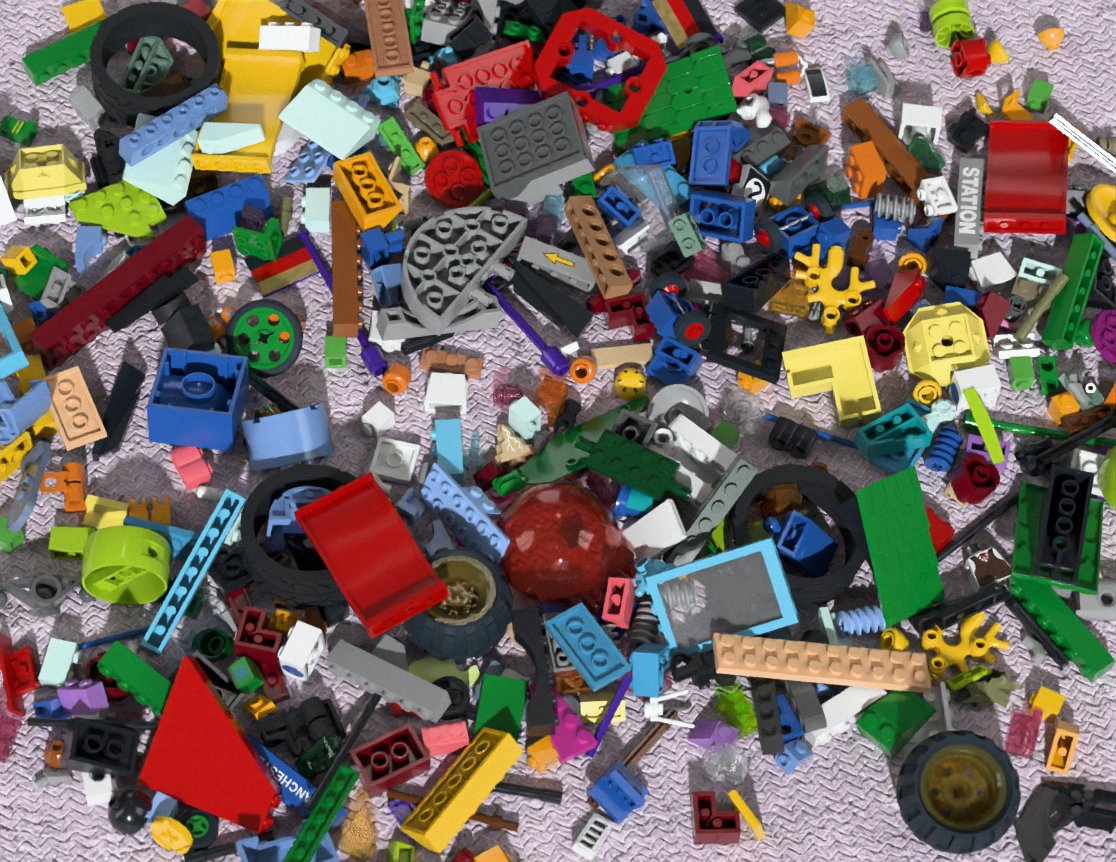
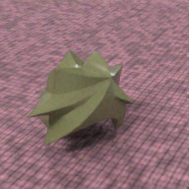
(993, 689)

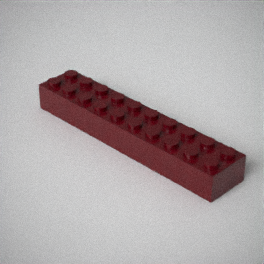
(85, 316)

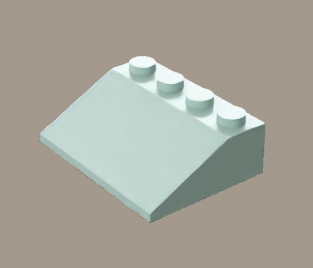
(330, 119)
(166, 171)

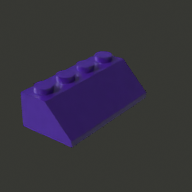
(499, 102)

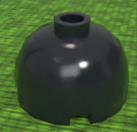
(128, 811)

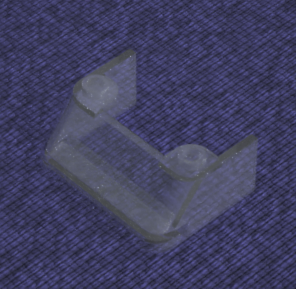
(652, 196)

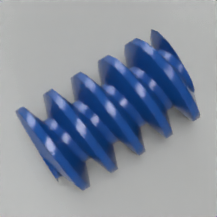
(944, 450)

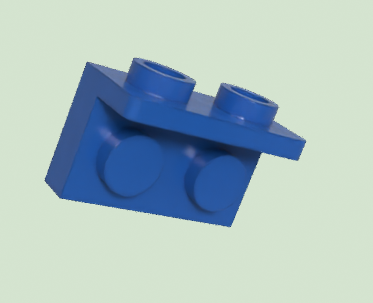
(658, 153)

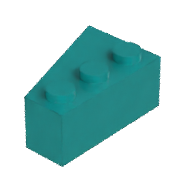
(893, 433)

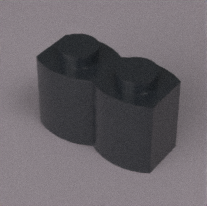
(469, 36)
(792, 438)

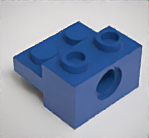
(582, 63)
(674, 363)

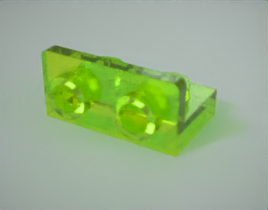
(737, 712)

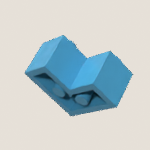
(648, 669)

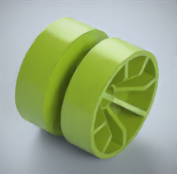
(951, 22)

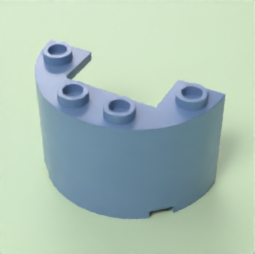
(22, 412)
(288, 438)
(282, 518)
(276, 850)

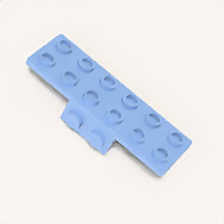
(314, 157)
(465, 513)

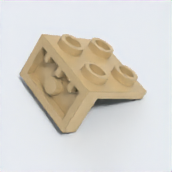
(401, 190)

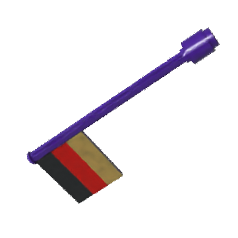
(680, 21)
(296, 263)

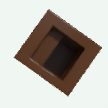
(859, 252)

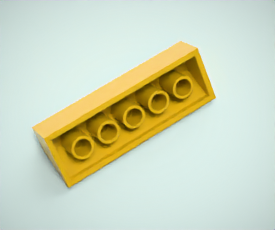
(462, 789)

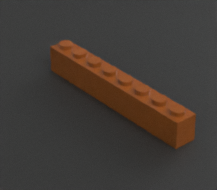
(895, 155)
(344, 271)

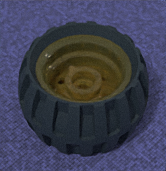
(991, 773)

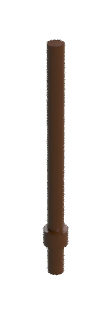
(494, 821)

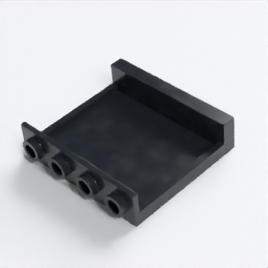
(332, 26)

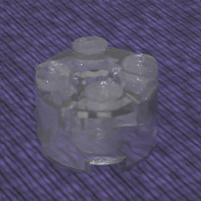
(743, 412)
(726, 765)

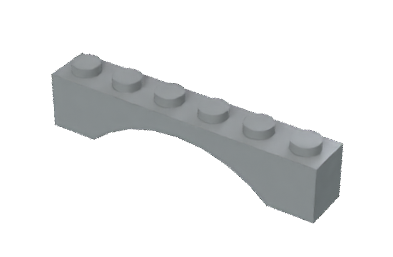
(489, 11)
(402, 324)

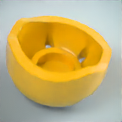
(630, 381)

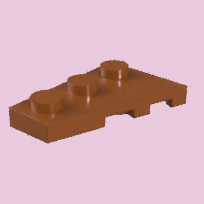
(807, 135)

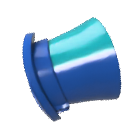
(631, 503)

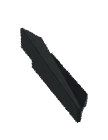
(151, 298)
(550, 301)
(119, 410)

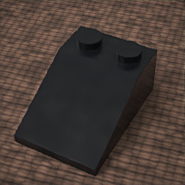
(220, 681)
(99, 748)

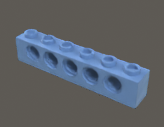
(173, 125)

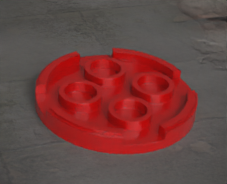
(453, 179)

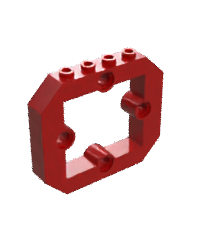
(630, 41)

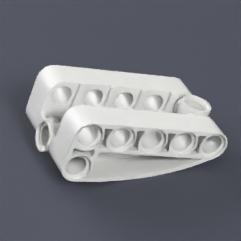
(700, 457)

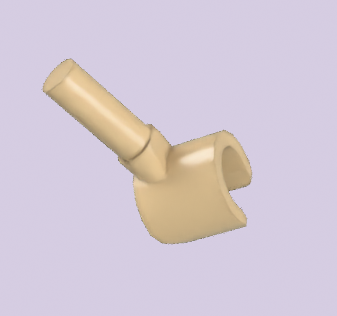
(949, 493)

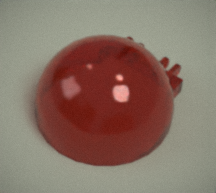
(562, 545)

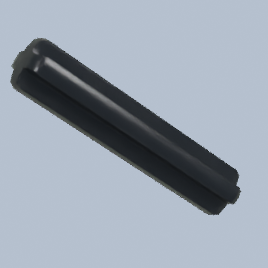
(423, 342)

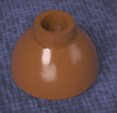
(53, 753)

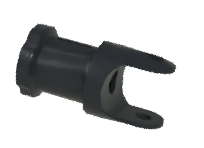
(568, 415)
(1032, 447)

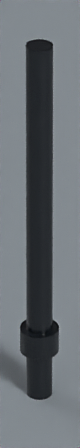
(138, 725)

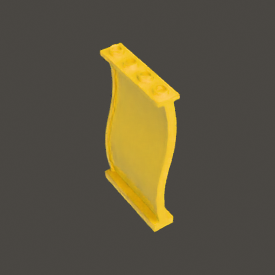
(238, 26)
(258, 90)

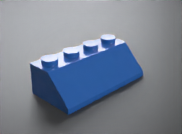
(223, 207)

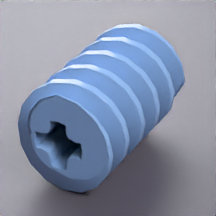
(860, 620)

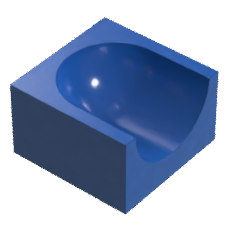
(198, 399)

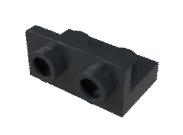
(967, 131)

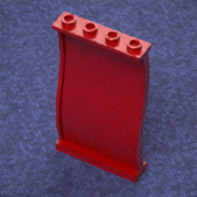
(1026, 178)
(371, 555)

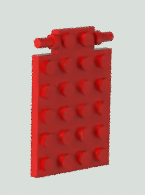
(502, 68)

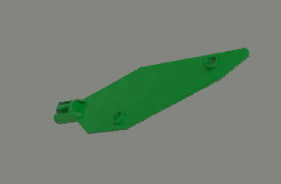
(559, 455)

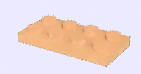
(74, 409)

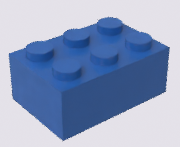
(723, 215)

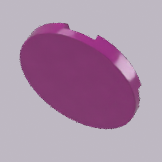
(1104, 334)

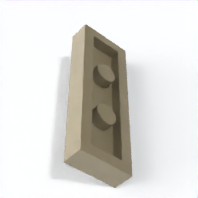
(428, 124)

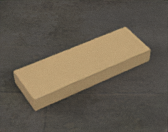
(622, 356)

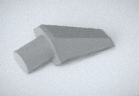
(1077, 389)
(226, 615)
(52, 778)

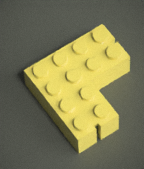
(840, 368)

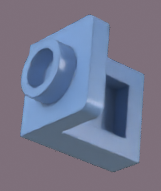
(795, 754)

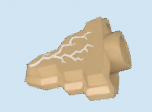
(511, 450)

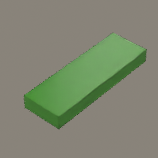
(400, 146)

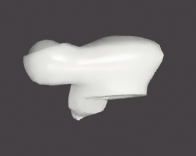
(753, 108)

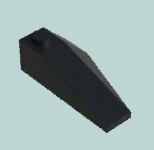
(1102, 290)

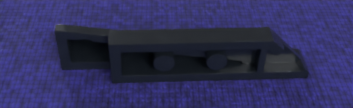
(309, 560)
(957, 610)

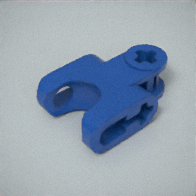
(646, 20)

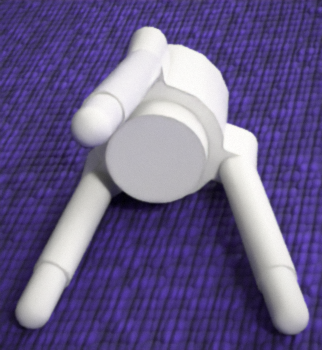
(655, 709)

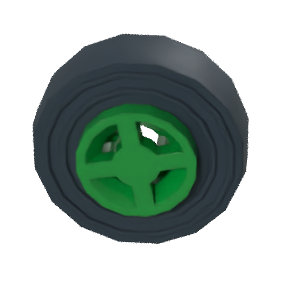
(201, 821)

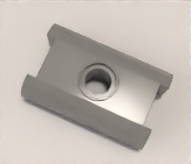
(1090, 606)

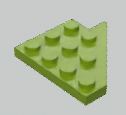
(120, 209)

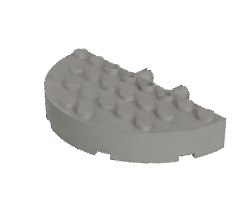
(454, 258)

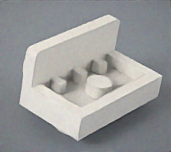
(45, 210)

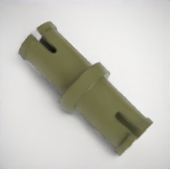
(284, 214)

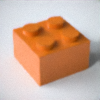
(865, 170)

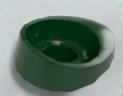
(213, 644)

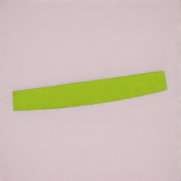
(984, 425)

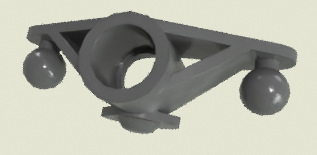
(703, 41)
(40, 606)

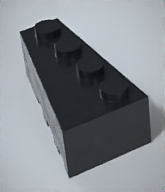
(756, 284)

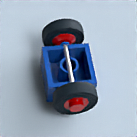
(793, 227)
(673, 313)

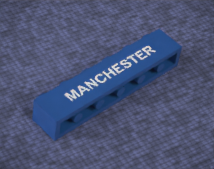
(295, 787)

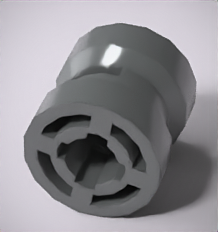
(1016, 309)

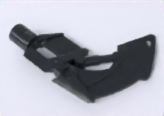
(1036, 834)

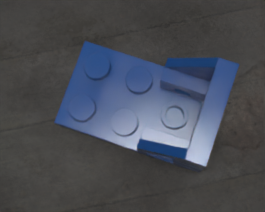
(712, 151)

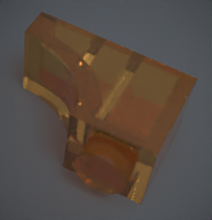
(552, 397)

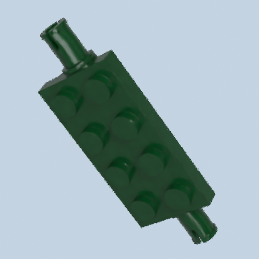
(633, 465)

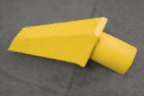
(983, 105)

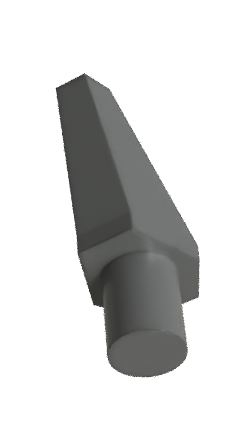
(539, 440)

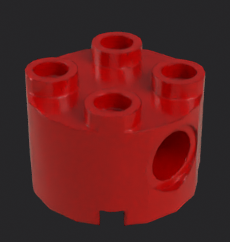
(970, 57)

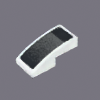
(816, 85)

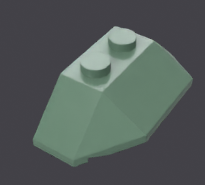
(147, 66)

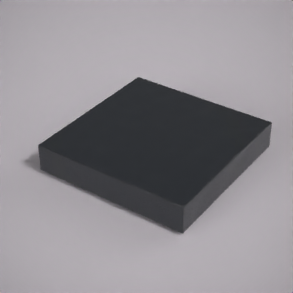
(760, 13)

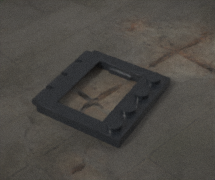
(773, 345)

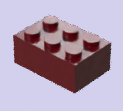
(390, 760)

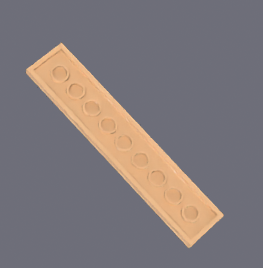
(821, 663)

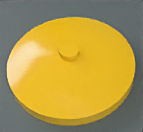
(1102, 208)

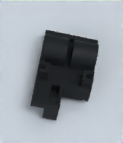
(108, 150)
(699, 670)
(302, 725)

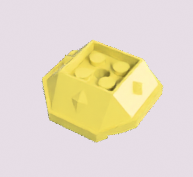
(44, 173)
(924, 348)

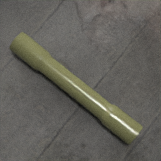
(1027, 325)

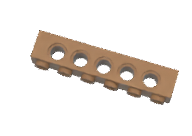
(598, 246)

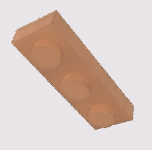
(455, 363)

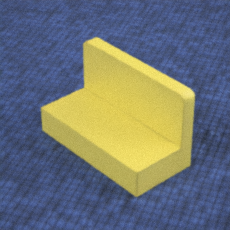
(104, 512)
(594, 706)

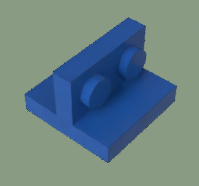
(618, 792)

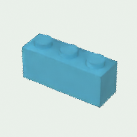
(448, 447)

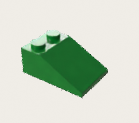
(894, 720)

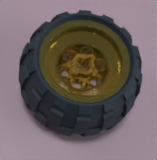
(468, 579)

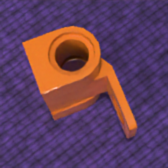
(72, 482)

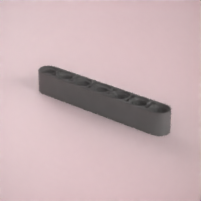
(802, 693)

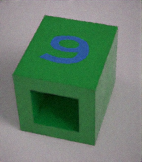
(245, 675)

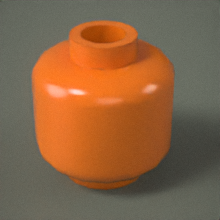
(583, 369)
(396, 378)

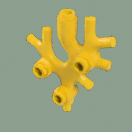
(823, 277)
(969, 645)

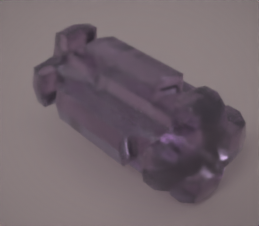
(925, 21)

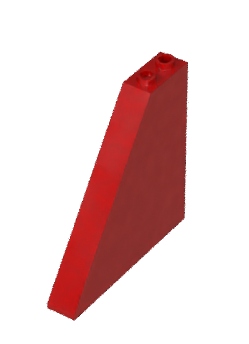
(207, 757)

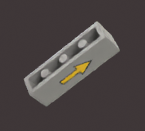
(556, 264)

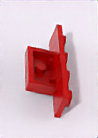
(18, 674)

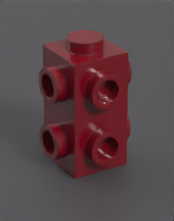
(862, 319)

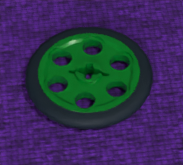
(288, 323)

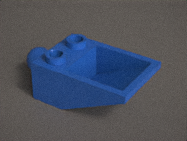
(804, 546)

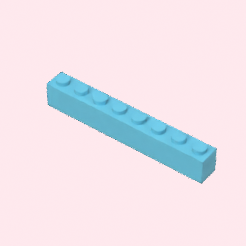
(193, 572)

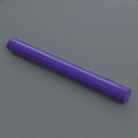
(610, 713)

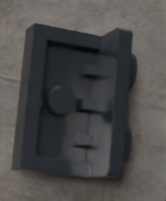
(670, 260)

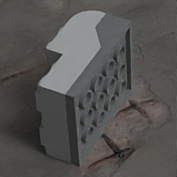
(535, 151)

